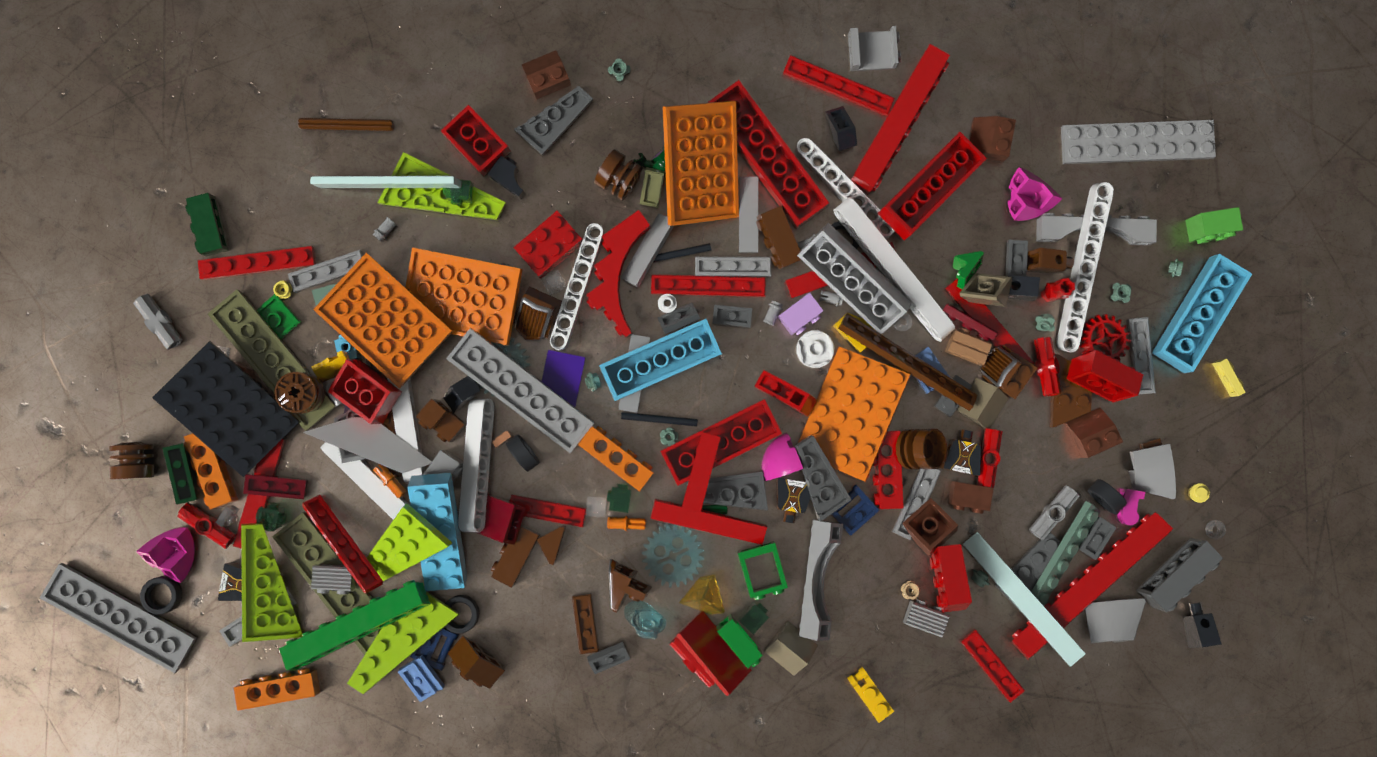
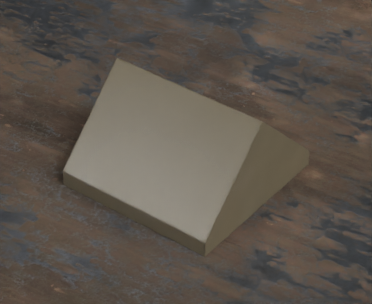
(987, 289)
(988, 404)
(791, 649)

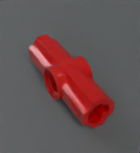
(1058, 290)
(1047, 366)
(991, 444)
(197, 518)
(690, 662)

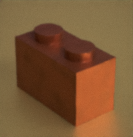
(970, 496)

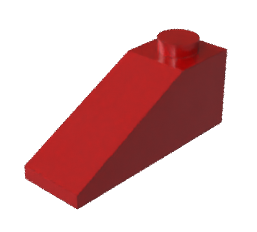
(786, 393)

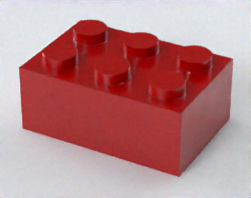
(475, 140)
(548, 244)
(1105, 376)
(364, 391)
(950, 578)

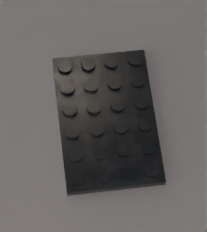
(225, 408)

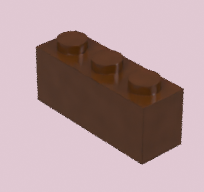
(778, 237)
(514, 557)

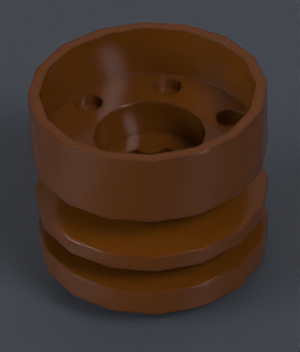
(615, 173)
(310, 396)
(921, 449)
(131, 461)

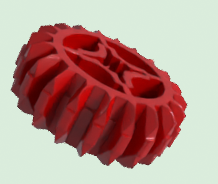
(1101, 332)

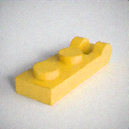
(871, 695)

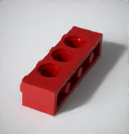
(895, 498)

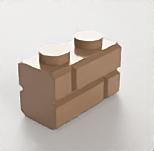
(968, 347)

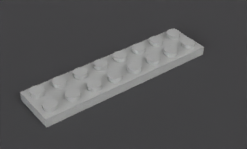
(1138, 142)
(520, 390)
(118, 617)

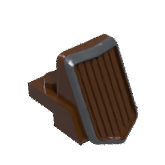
(536, 315)
(1007, 370)
(623, 582)

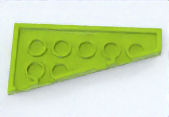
(432, 199)
(406, 543)
(265, 601)
(399, 642)

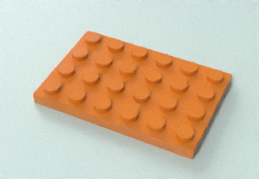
(701, 162)
(466, 292)
(383, 320)
(855, 411)

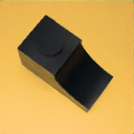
(842, 128)
(505, 174)
(461, 393)

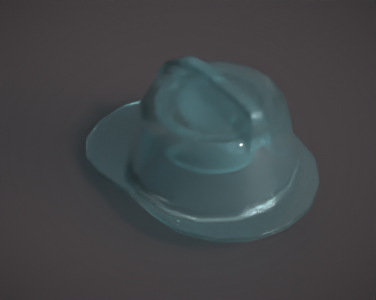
(644, 619)

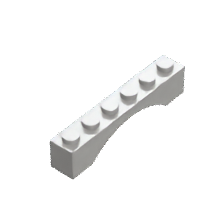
(1134, 231)
(815, 618)

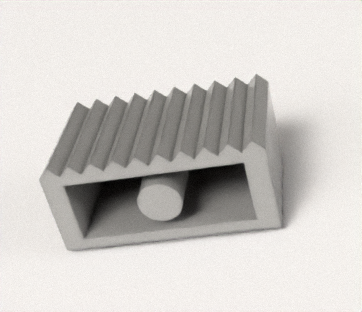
(332, 577)
(926, 618)

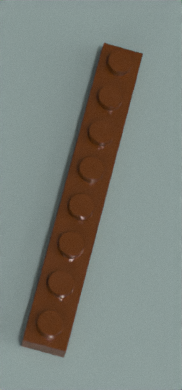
(908, 362)

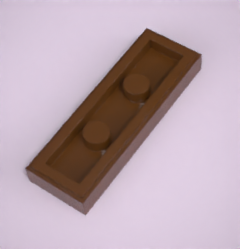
(585, 623)

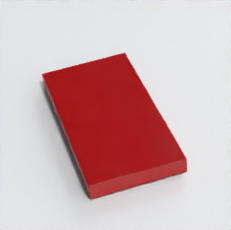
(713, 653)

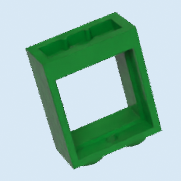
(756, 551)
(739, 641)

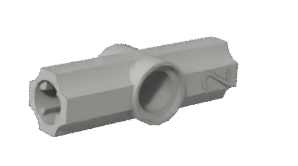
(157, 321)
(1062, 503)

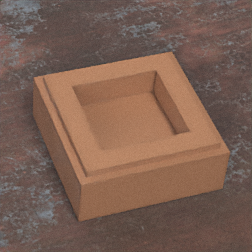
(503, 438)

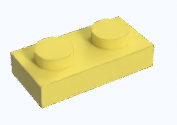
(1228, 377)

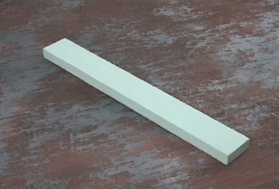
(385, 182)
(1024, 599)

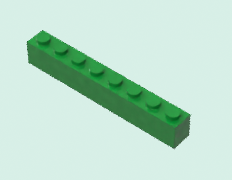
(354, 626)

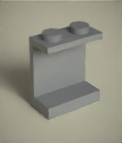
(873, 49)

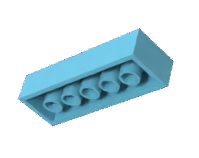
(1201, 313)
(660, 359)
(435, 501)

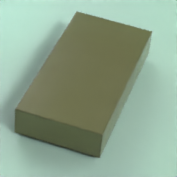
(652, 187)

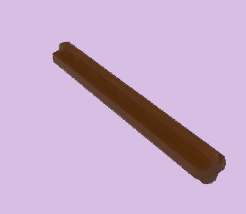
(345, 124)

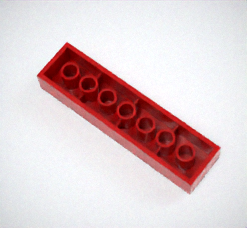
(902, 115)
(773, 159)

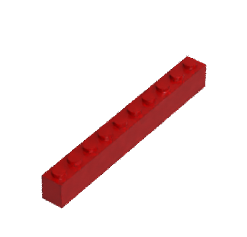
(1096, 580)

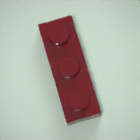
(969, 322)
(274, 486)

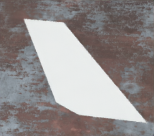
(372, 443)

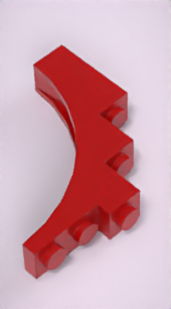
(607, 294)

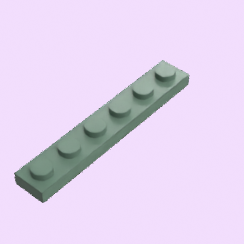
(1065, 552)

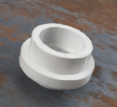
(662, 307)

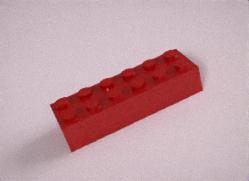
(931, 186)
(737, 433)

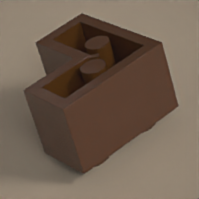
(442, 419)
(474, 663)

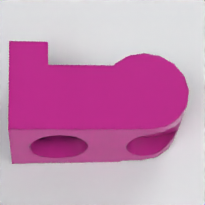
(1129, 513)

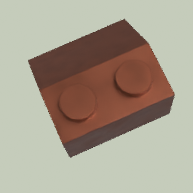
(546, 74)
(993, 136)
(1093, 433)
(930, 526)

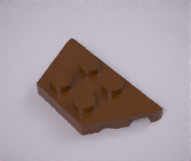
(1072, 401)

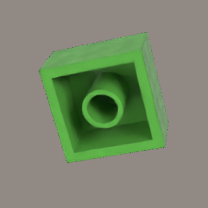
(1214, 225)

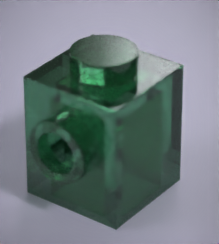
(460, 195)
(619, 498)
(754, 617)

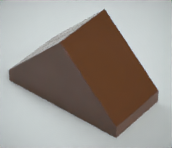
(551, 544)

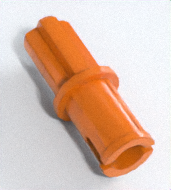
(390, 481)
(626, 523)

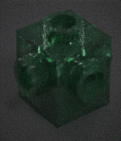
(264, 516)

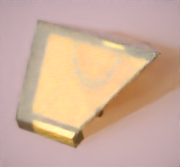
(704, 596)

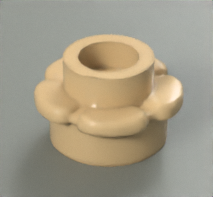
(905, 590)

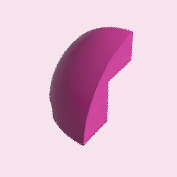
(1030, 196)
(780, 458)
(170, 553)

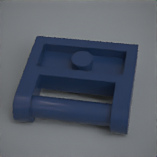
(858, 514)
(429, 647)

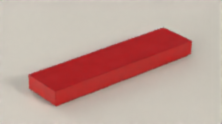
(701, 472)
(551, 511)
(992, 665)

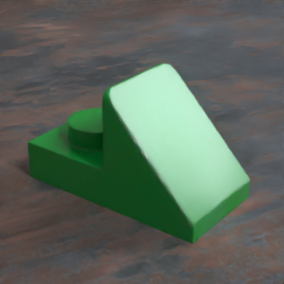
(967, 266)

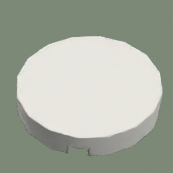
(815, 349)

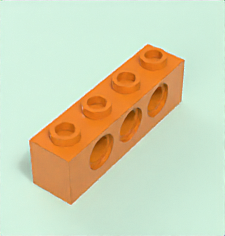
(589, 444)
(219, 475)
(247, 698)

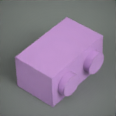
(800, 314)

